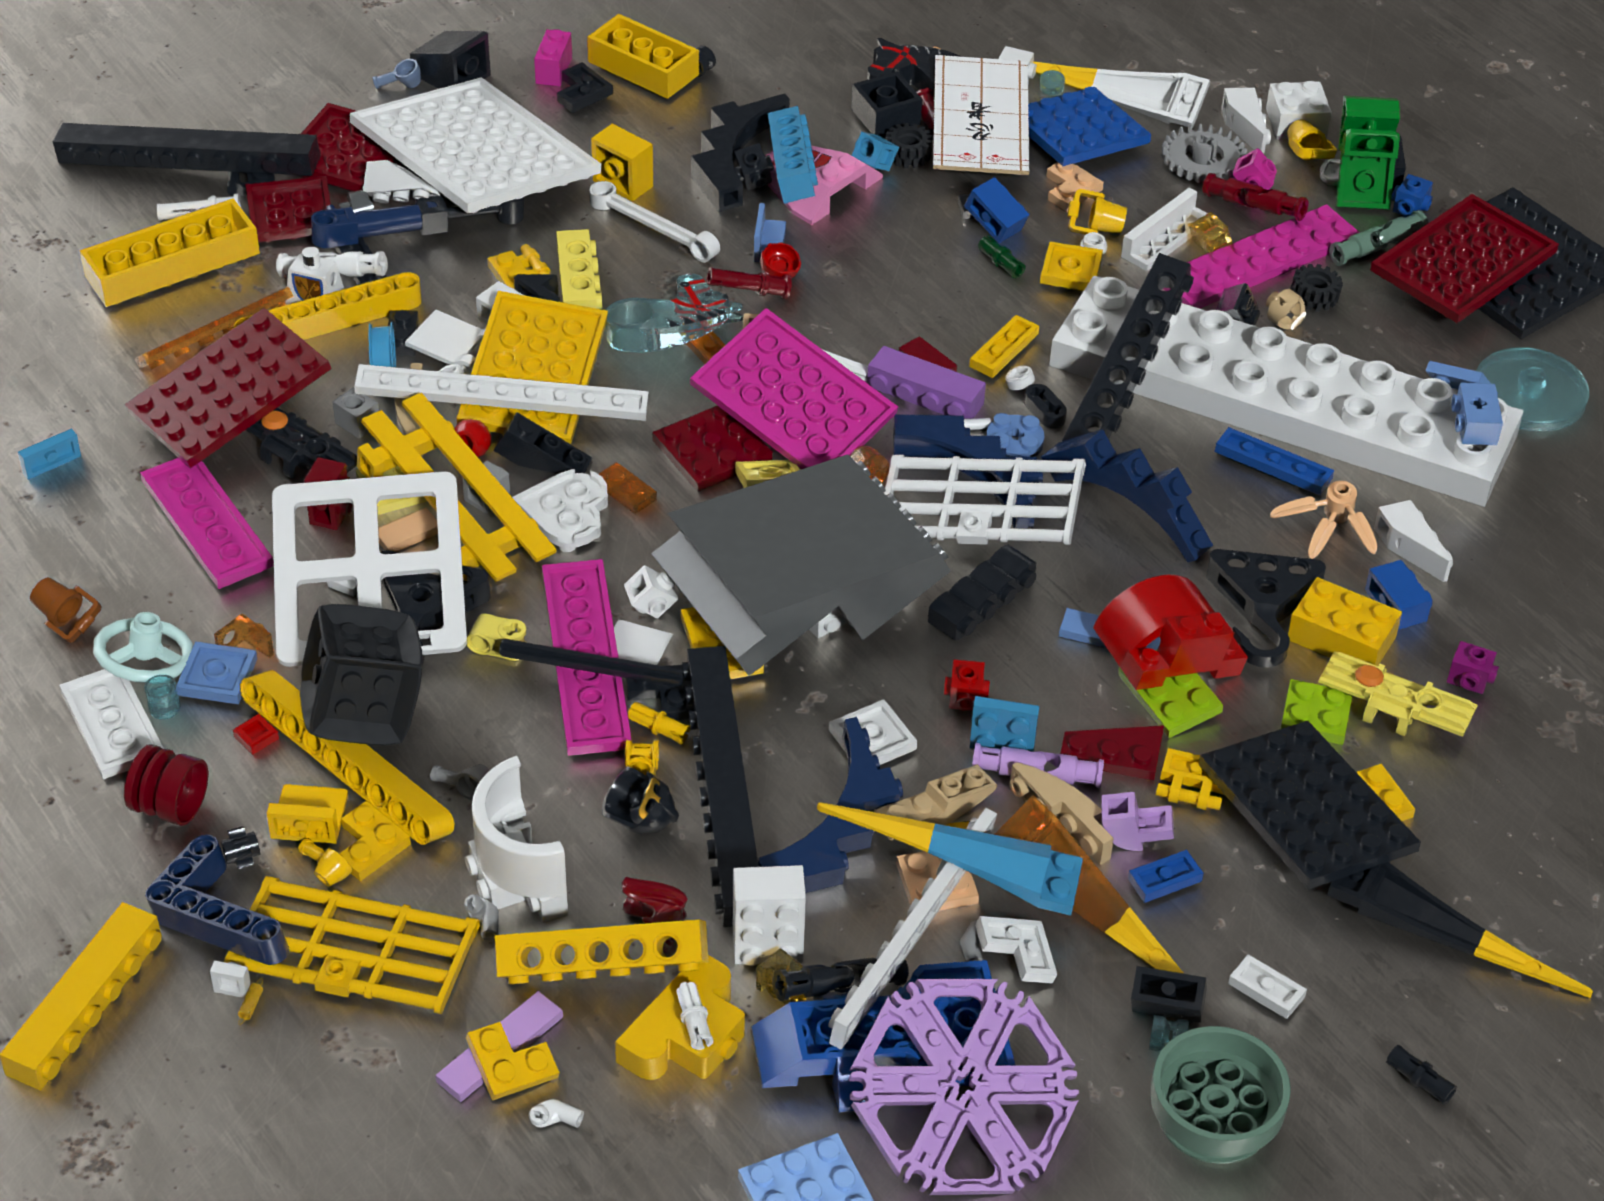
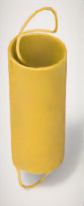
(250, 1001)

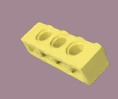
(578, 268)

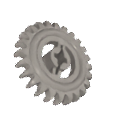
(1203, 149)

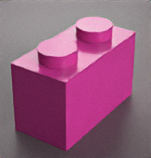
(553, 57)

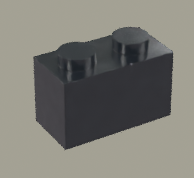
(1168, 994)

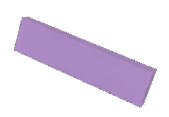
(521, 1028)

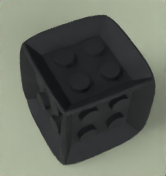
(360, 674)

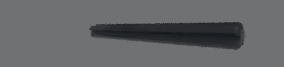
(591, 662)

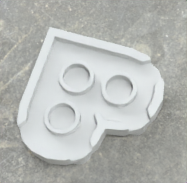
(567, 507)

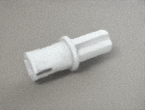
(694, 1015)

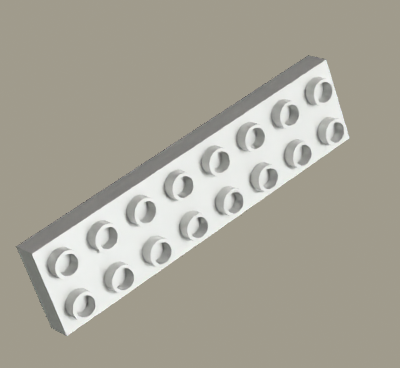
(1294, 392)

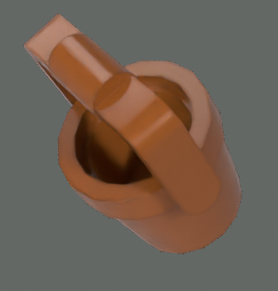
(62, 605)

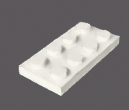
(109, 720)

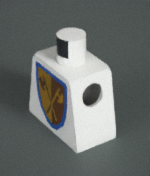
(312, 276)

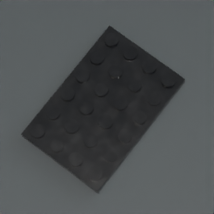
(1309, 804)

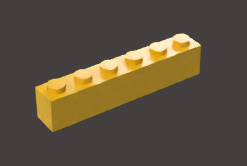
(81, 996)

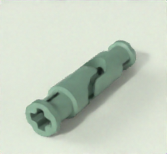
(1363, 243)

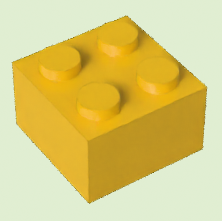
(624, 161)

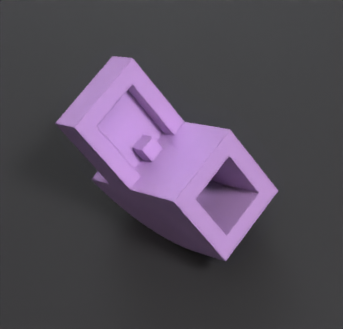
(1135, 825)

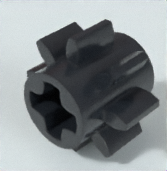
(240, 847)

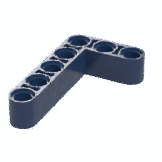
(182, 905)

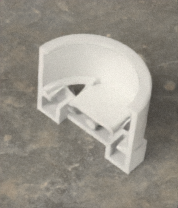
(501, 855)

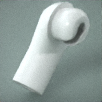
(555, 1111)

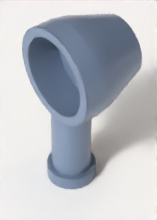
(405, 71)

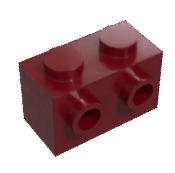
(328, 515)

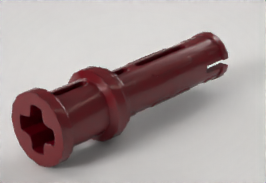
(761, 283)

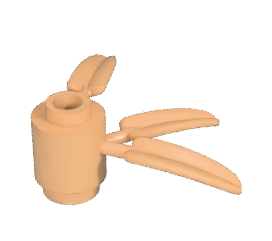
(1339, 508)

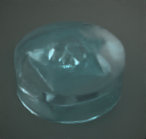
(1052, 82)

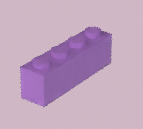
(925, 384)

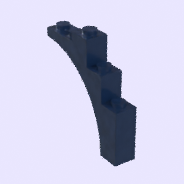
(947, 437)
(1130, 475)
(826, 846)

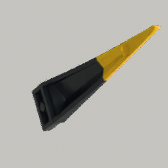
(1399, 901)

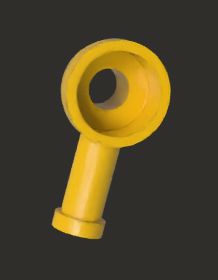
(331, 865)

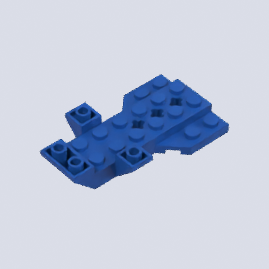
(797, 1036)

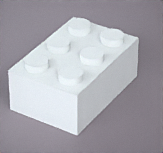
(768, 913)

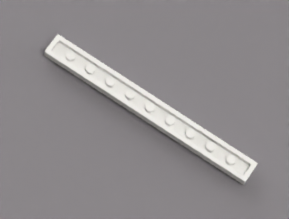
(502, 392)
(904, 936)

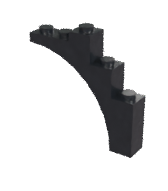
(730, 131)

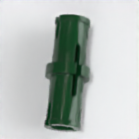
(1001, 256)

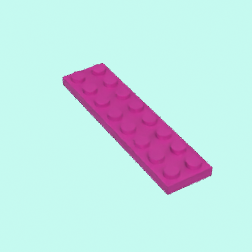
(1265, 255)
(582, 622)

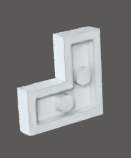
(1023, 939)

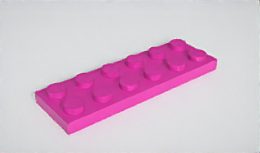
(207, 521)

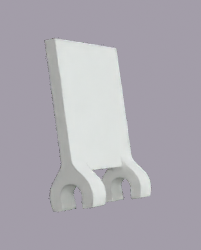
(447, 340)

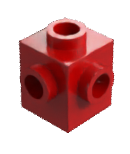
(965, 684)

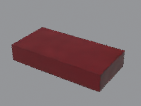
(923, 350)

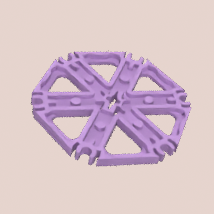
(984, 1112)

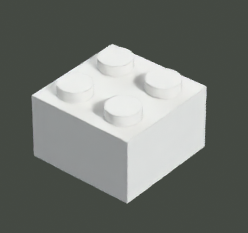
(1295, 102)

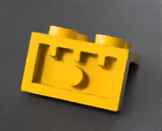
(307, 813)

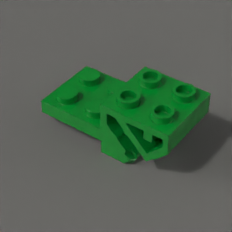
(1367, 151)

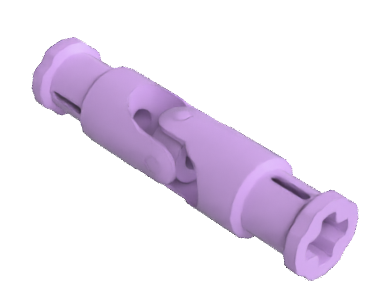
(1068, 766)

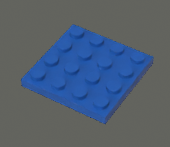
(1083, 126)

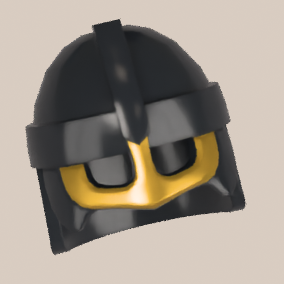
(639, 802)

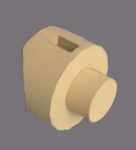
(1281, 304)

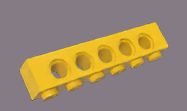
(514, 949)

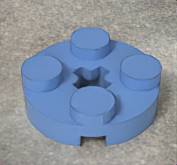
(1025, 427)

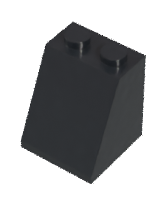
(454, 58)

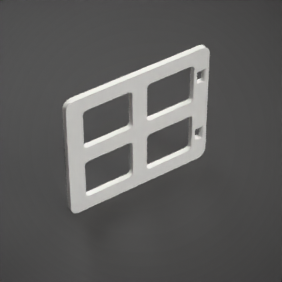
(368, 564)

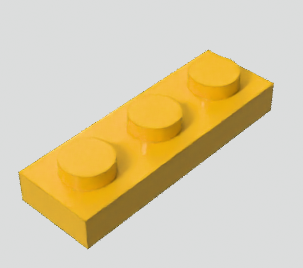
(1004, 346)

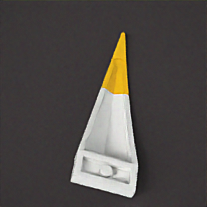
(1155, 94)

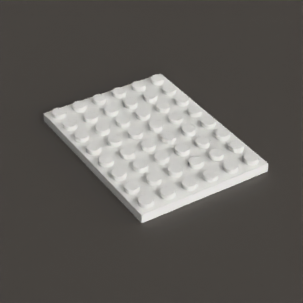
(475, 144)

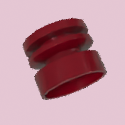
(166, 784)

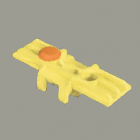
(1397, 695)

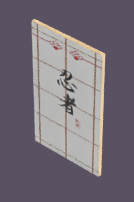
(981, 115)

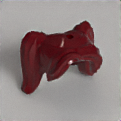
(654, 903)

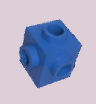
(1412, 195)

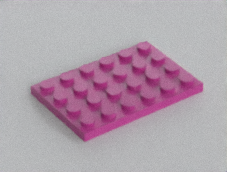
(792, 393)

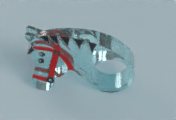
(669, 322)

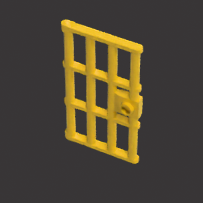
(342, 966)

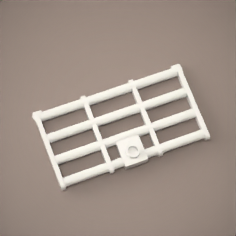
(976, 519)

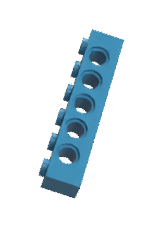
(792, 154)

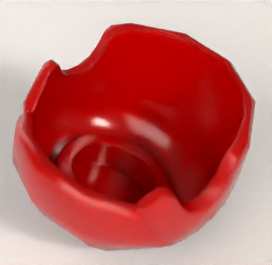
(780, 260)

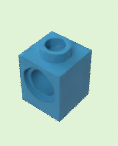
(875, 151)

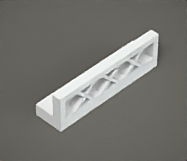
(1157, 229)

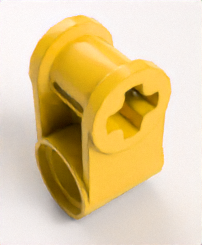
(642, 756)

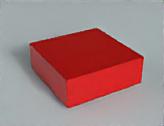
(255, 734)

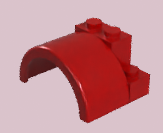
(1189, 630)

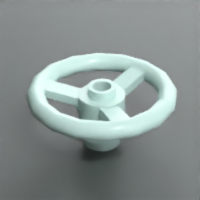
(143, 644)

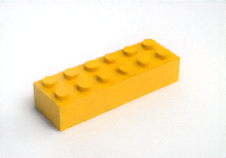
(169, 252)

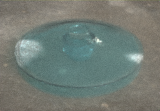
(1540, 384)

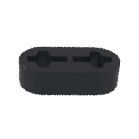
(1050, 410)

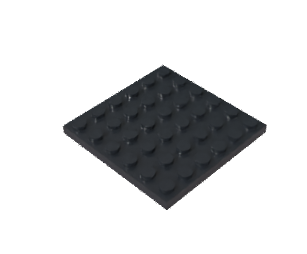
(1558, 283)

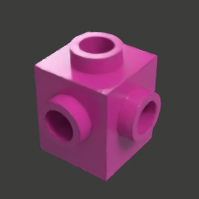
(1255, 169)

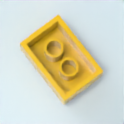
(1343, 622)

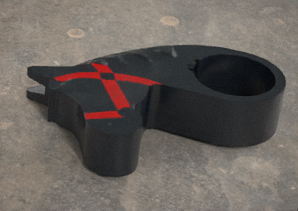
(911, 61)

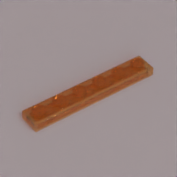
(204, 334)

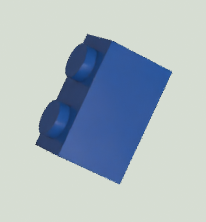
(996, 210)
(1398, 588)

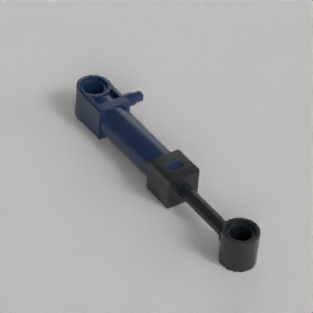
(429, 215)

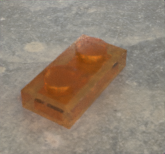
(628, 488)

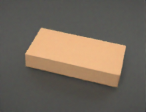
(408, 530)

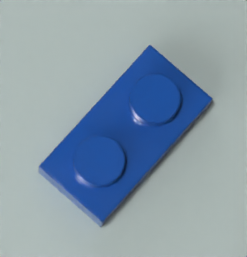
(1165, 876)

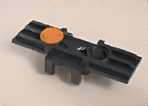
(297, 442)

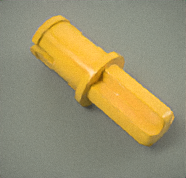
(658, 722)

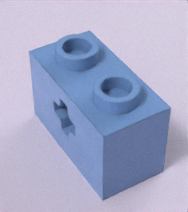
(1477, 413)

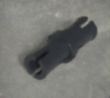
(1421, 1074)

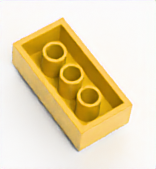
(643, 56)

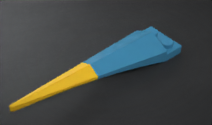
(1016, 865)

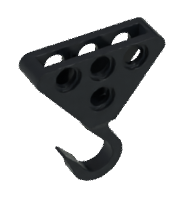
(422, 595)
(1263, 604)

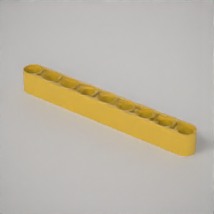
(352, 763)

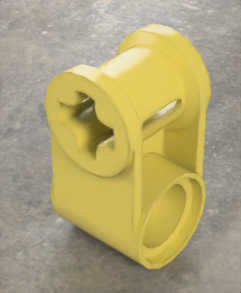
(490, 631)

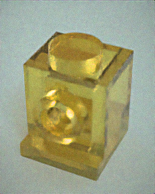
(1210, 233)
(766, 970)

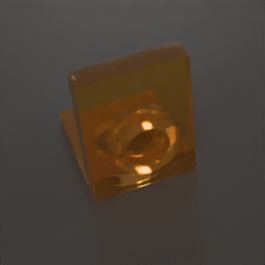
(248, 631)

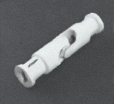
(350, 263)

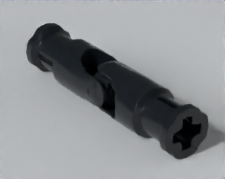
(821, 979)

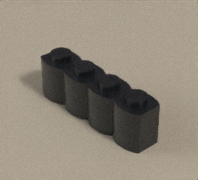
(982, 592)

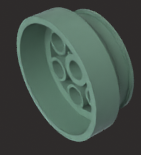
(1210, 1059)

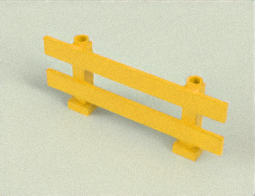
(439, 433)

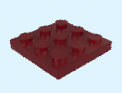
(286, 206)
(709, 446)

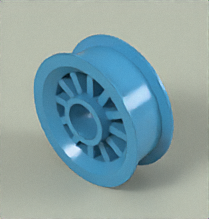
(382, 346)

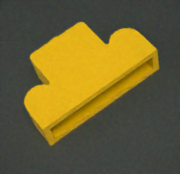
(662, 1035)

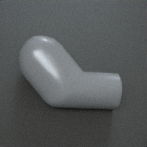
(486, 913)
(969, 944)

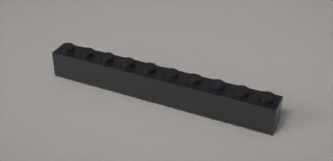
(187, 149)
(721, 771)

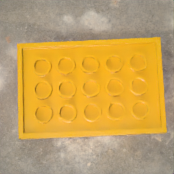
(538, 343)

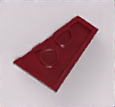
(1124, 750)

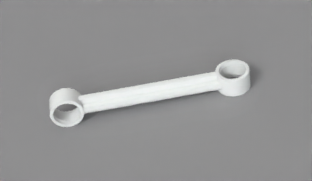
(702, 246)

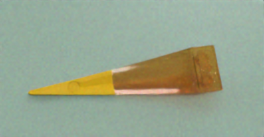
(1095, 896)

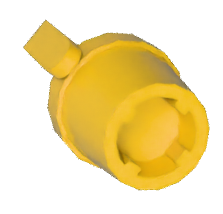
(1309, 141)
(1103, 215)

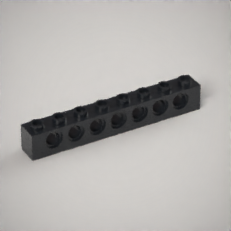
(1164, 273)

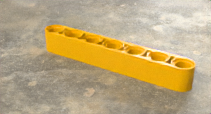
(349, 306)

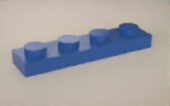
(1274, 461)

